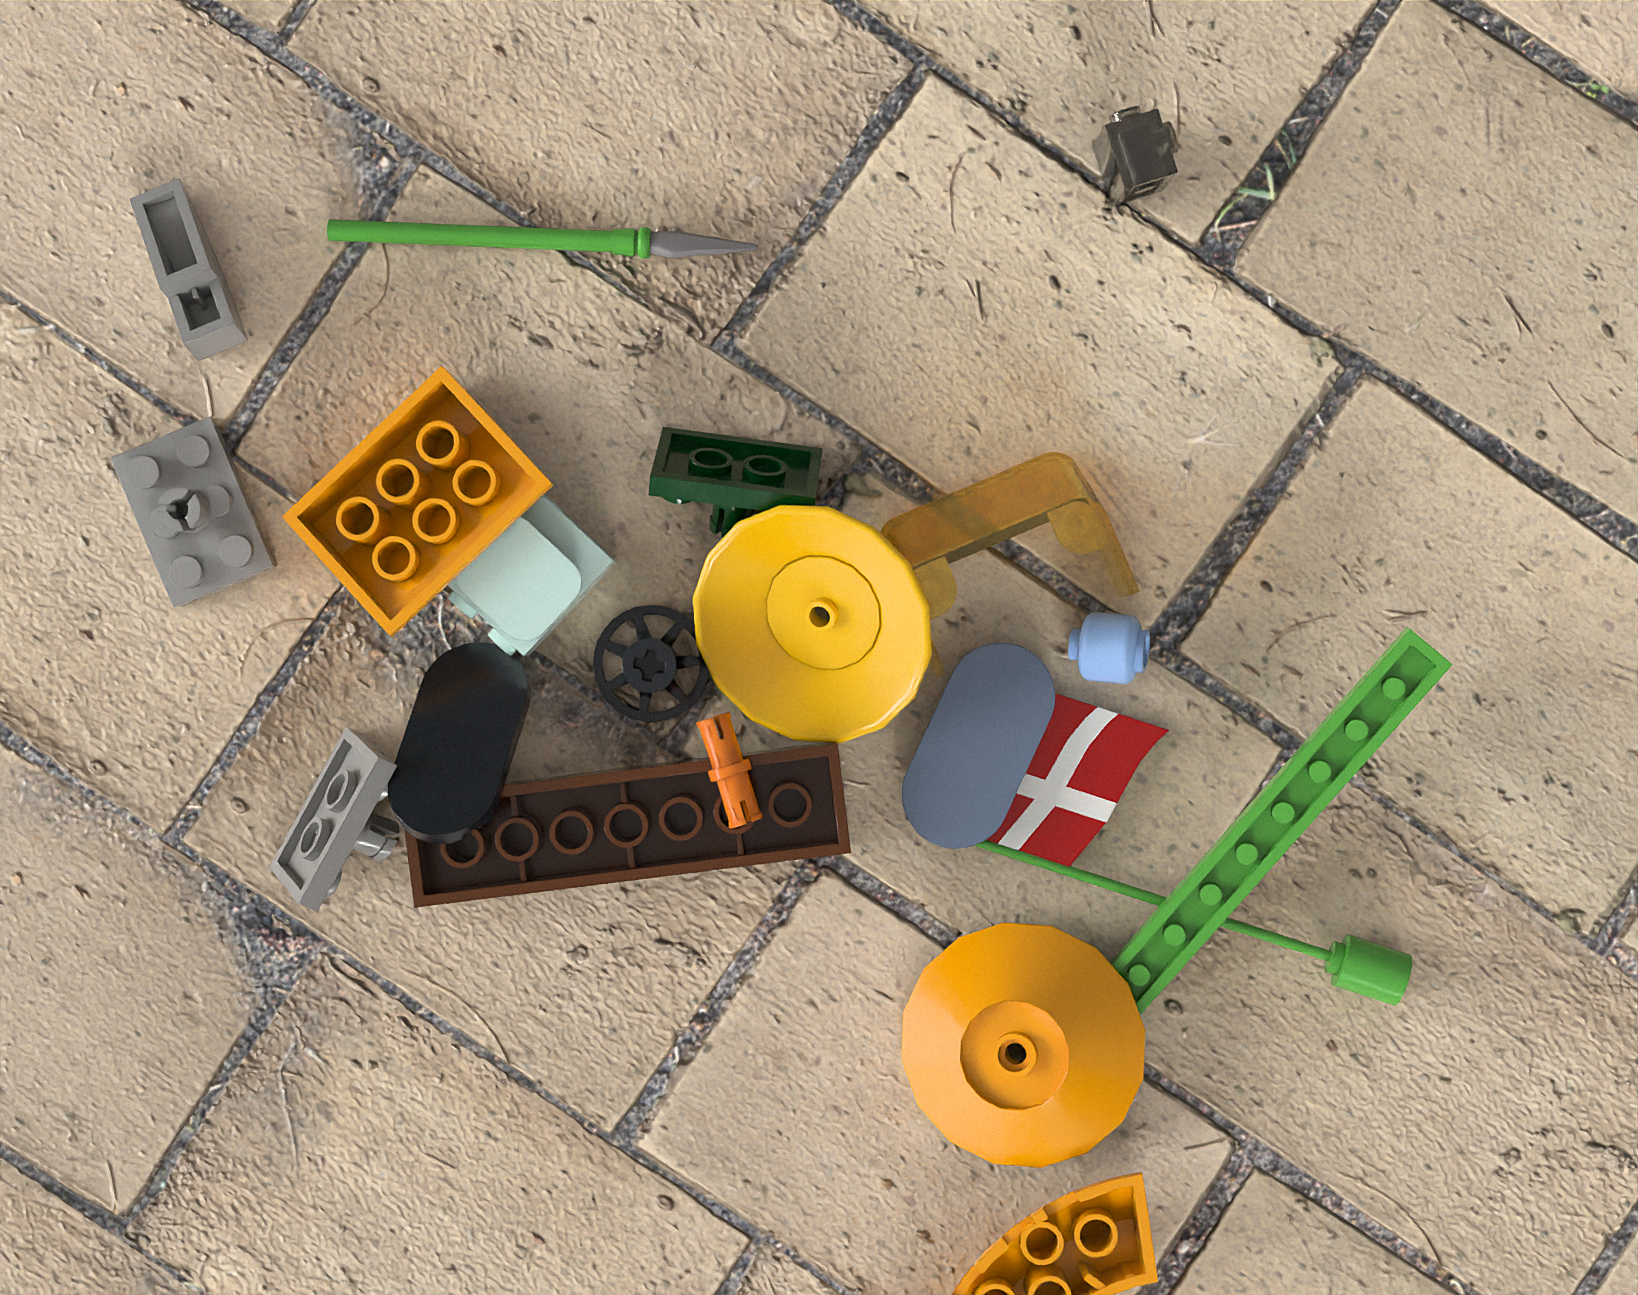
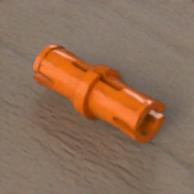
(729, 770)

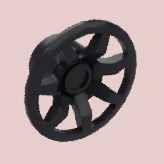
(648, 664)

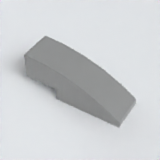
(188, 270)

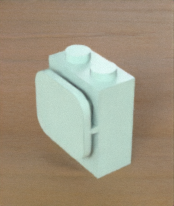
(531, 577)

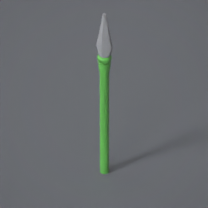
(619, 241)

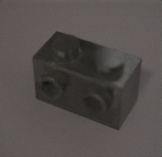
(1135, 154)

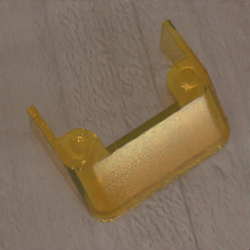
(1000, 508)

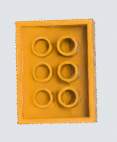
(417, 500)

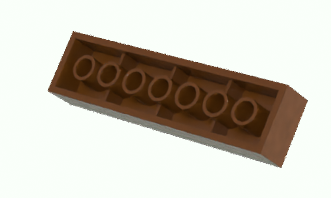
(637, 827)

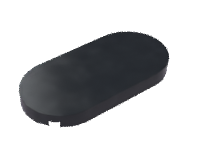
(459, 742)

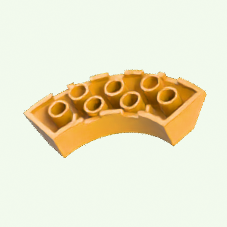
(1075, 1245)

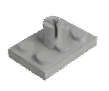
(193, 512)
(337, 821)

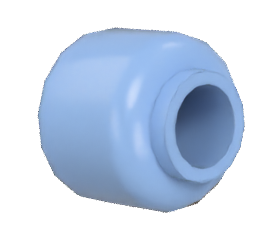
(1110, 647)

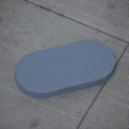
(978, 745)

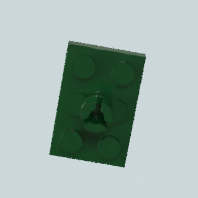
(733, 474)

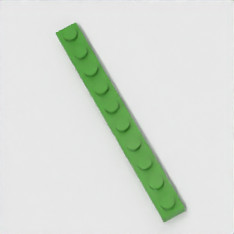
(1279, 815)

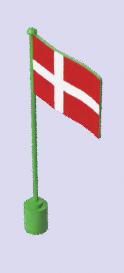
(1073, 791)

